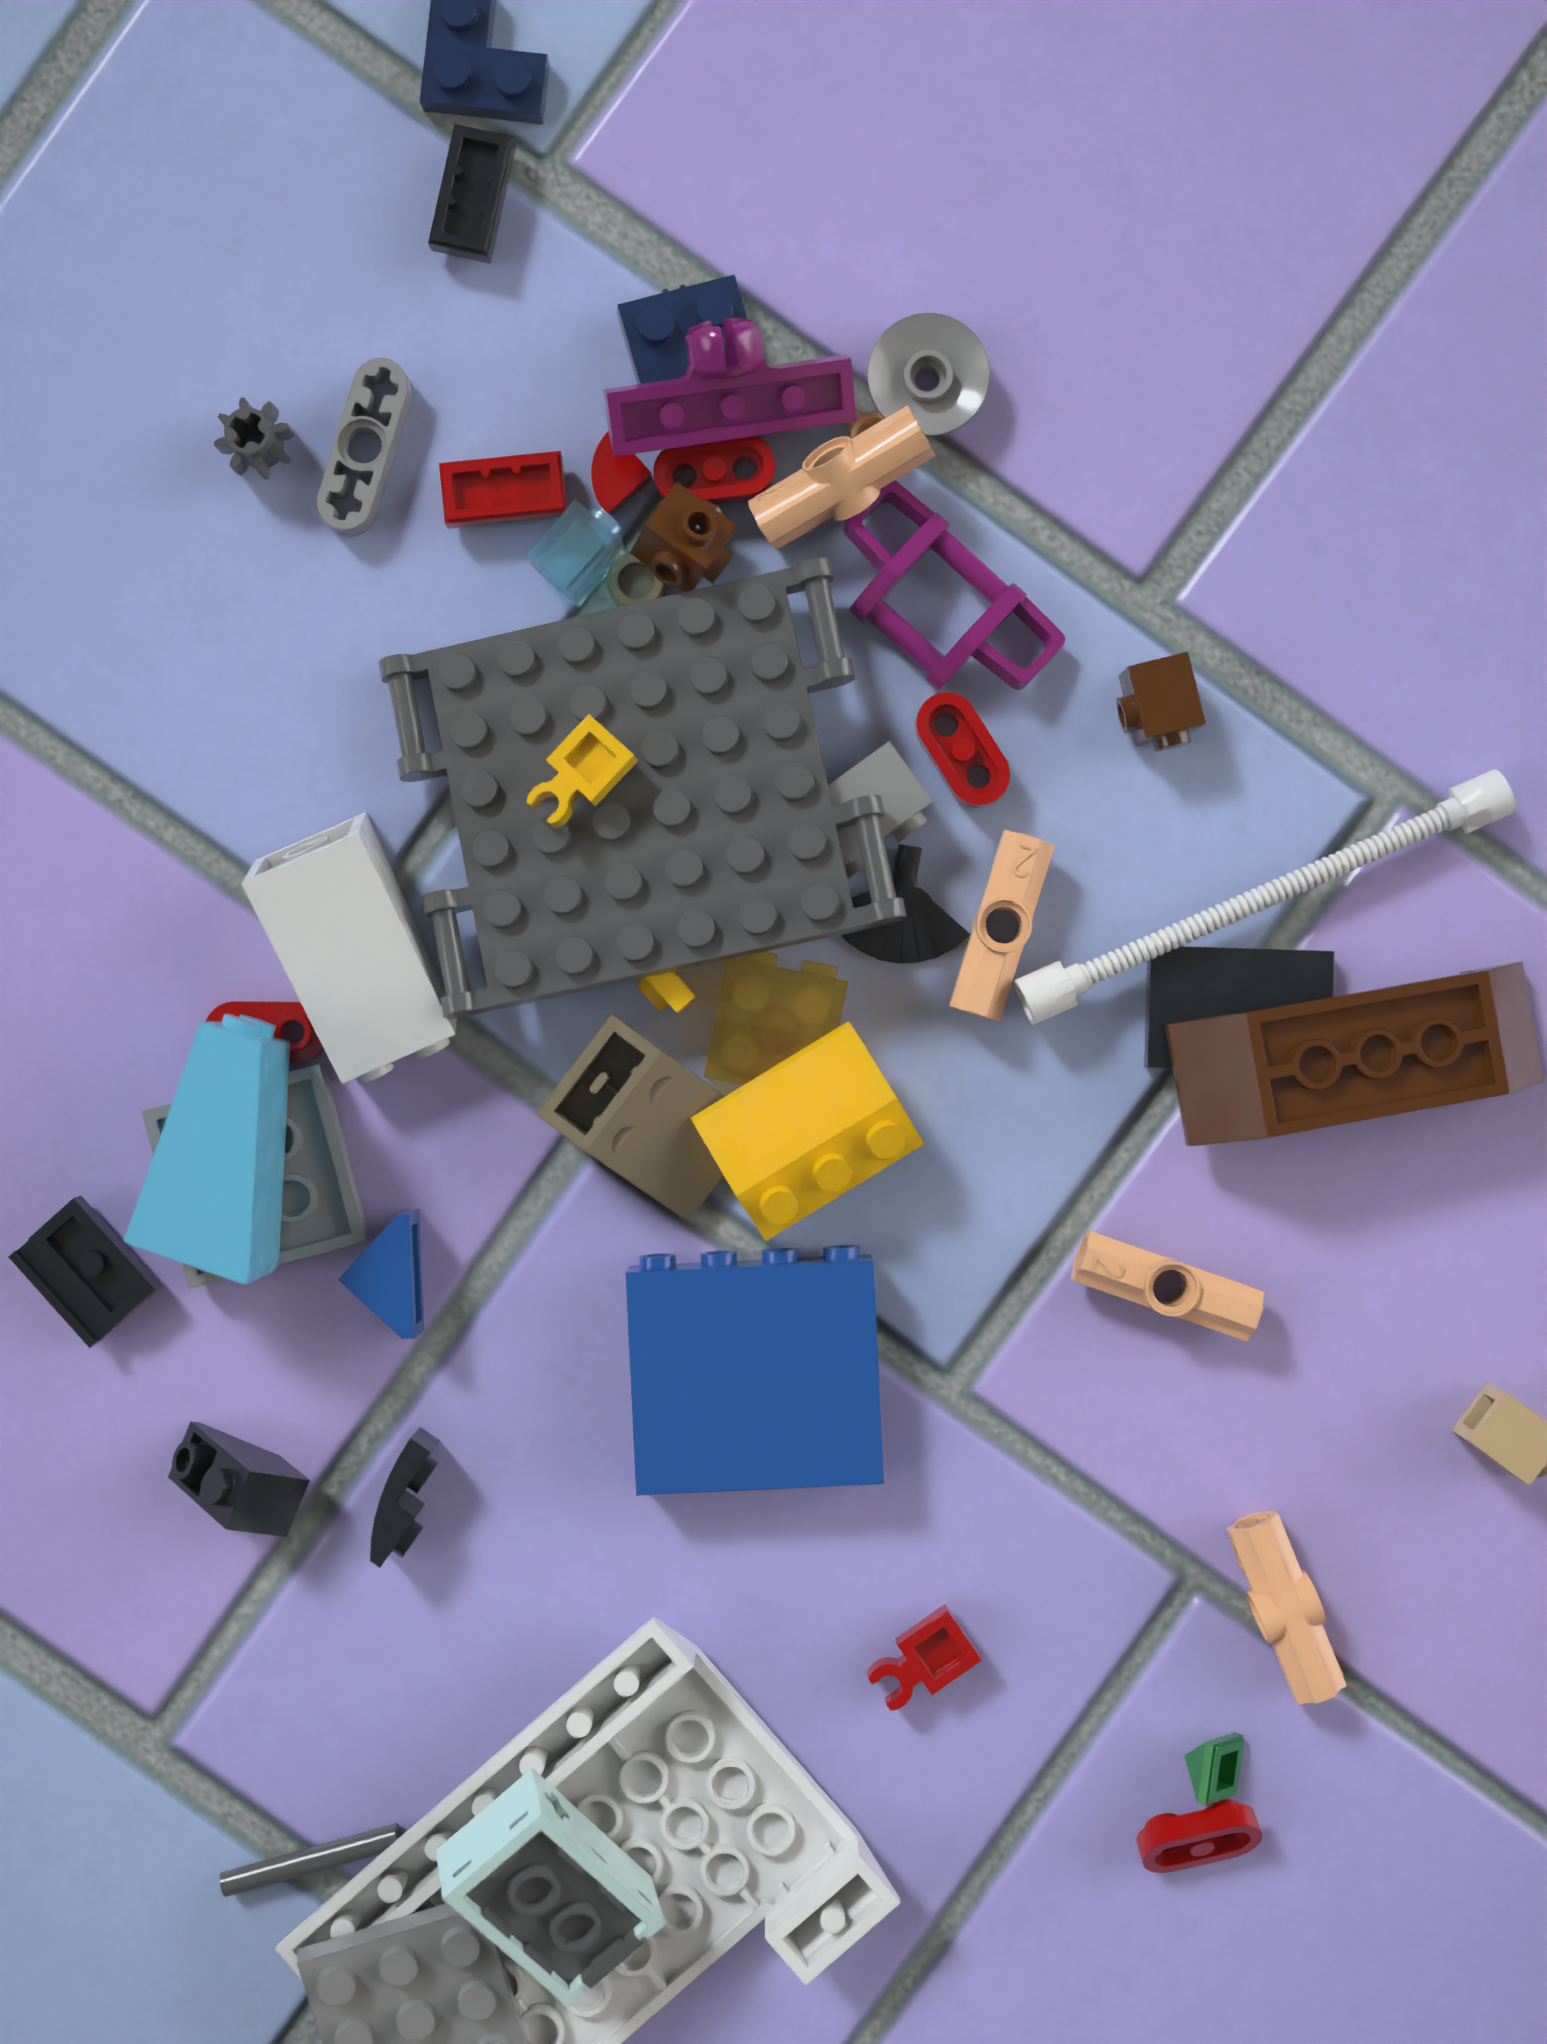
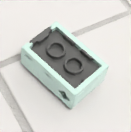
(548, 1888)

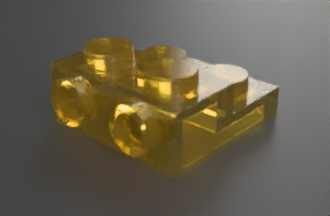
(770, 1014)

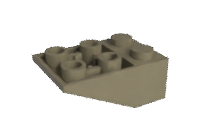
(634, 1114)

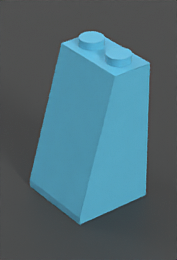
(221, 1156)

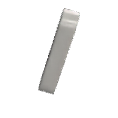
(391, 409)

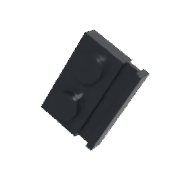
(85, 1271)

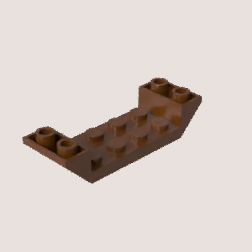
(1355, 1056)

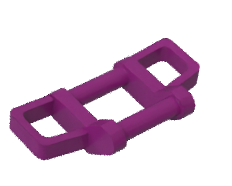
(1004, 598)

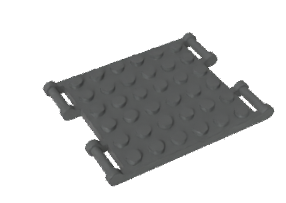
(702, 846)

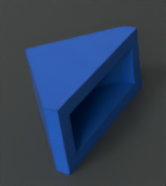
(390, 1276)

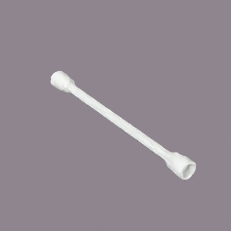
(1469, 806)

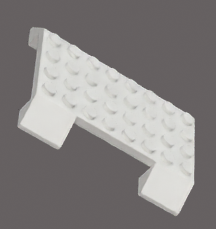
(692, 1794)

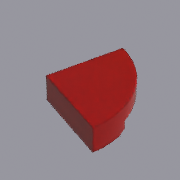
(616, 478)

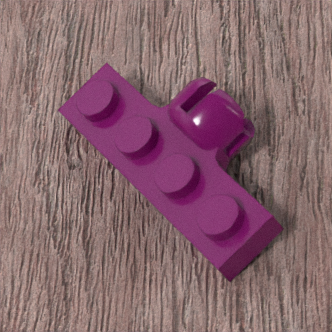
(729, 394)

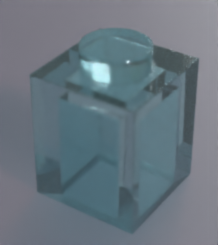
(578, 551)

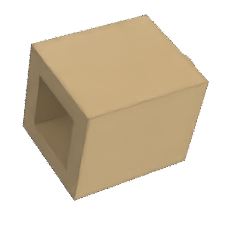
(1506, 1433)

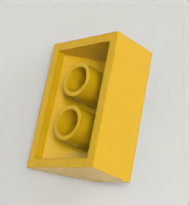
(807, 1131)

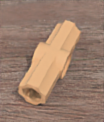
(841, 478)
(1012, 887)
(1202, 1297)
(1286, 1607)

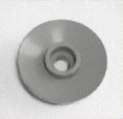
(933, 346)

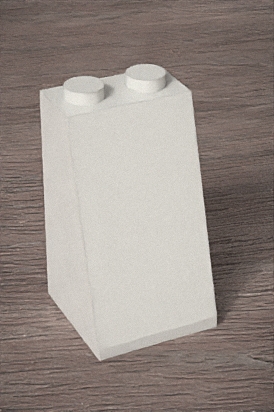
(351, 949)

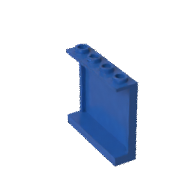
(754, 1371)

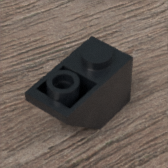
(237, 1481)

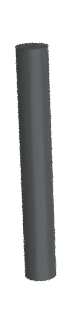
(308, 1860)

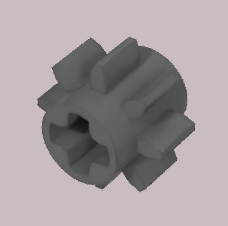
(247, 421)

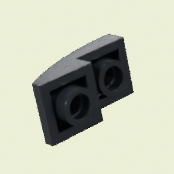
(397, 1508)

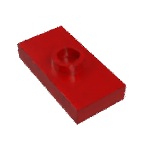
(503, 489)

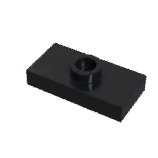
(472, 193)

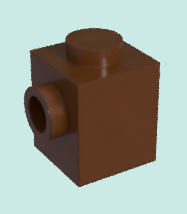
(1160, 702)

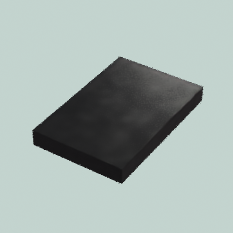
(1221, 981)

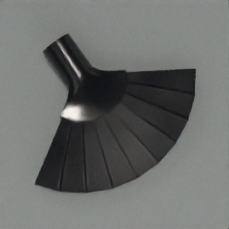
(925, 931)

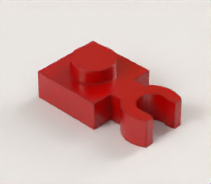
(932, 1652)

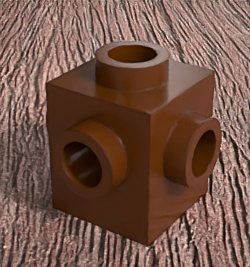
(685, 540)

